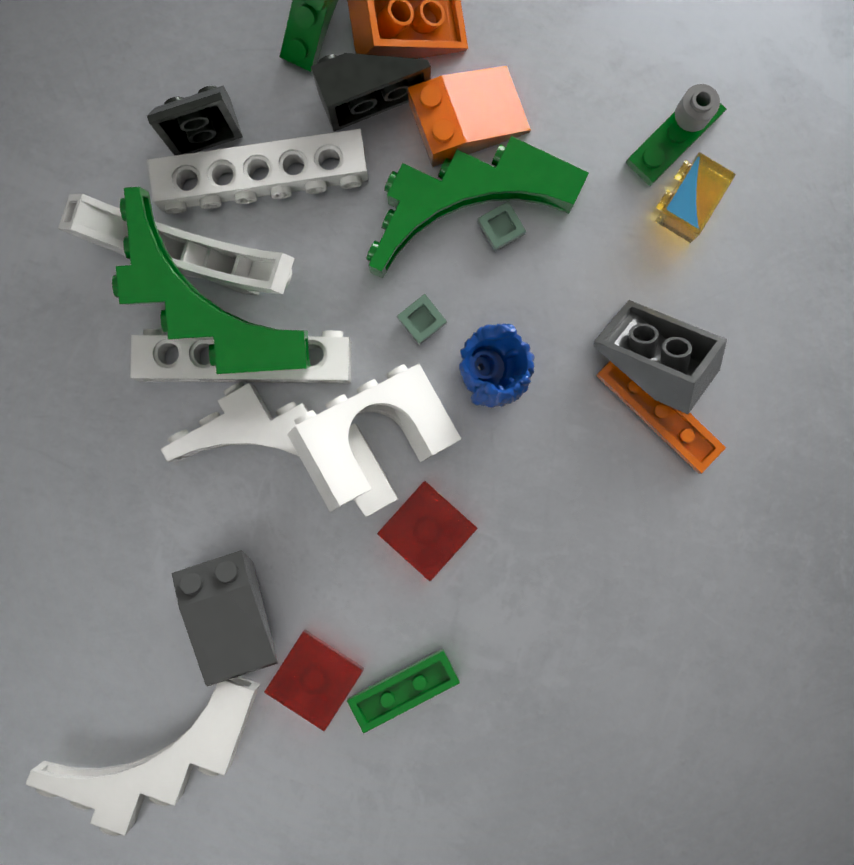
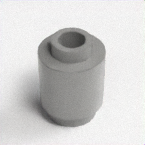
(697, 107)

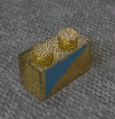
(694, 197)

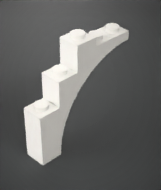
(194, 255)
(250, 423)
(120, 789)

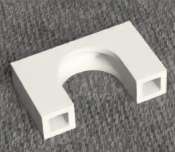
(324, 440)

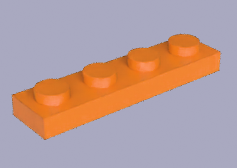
(677, 429)

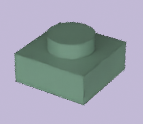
(501, 226)
(422, 319)

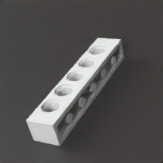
(171, 172)
(149, 361)

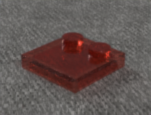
(427, 531)
(314, 680)

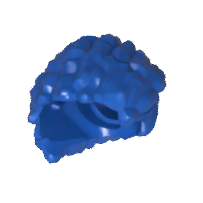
(503, 365)

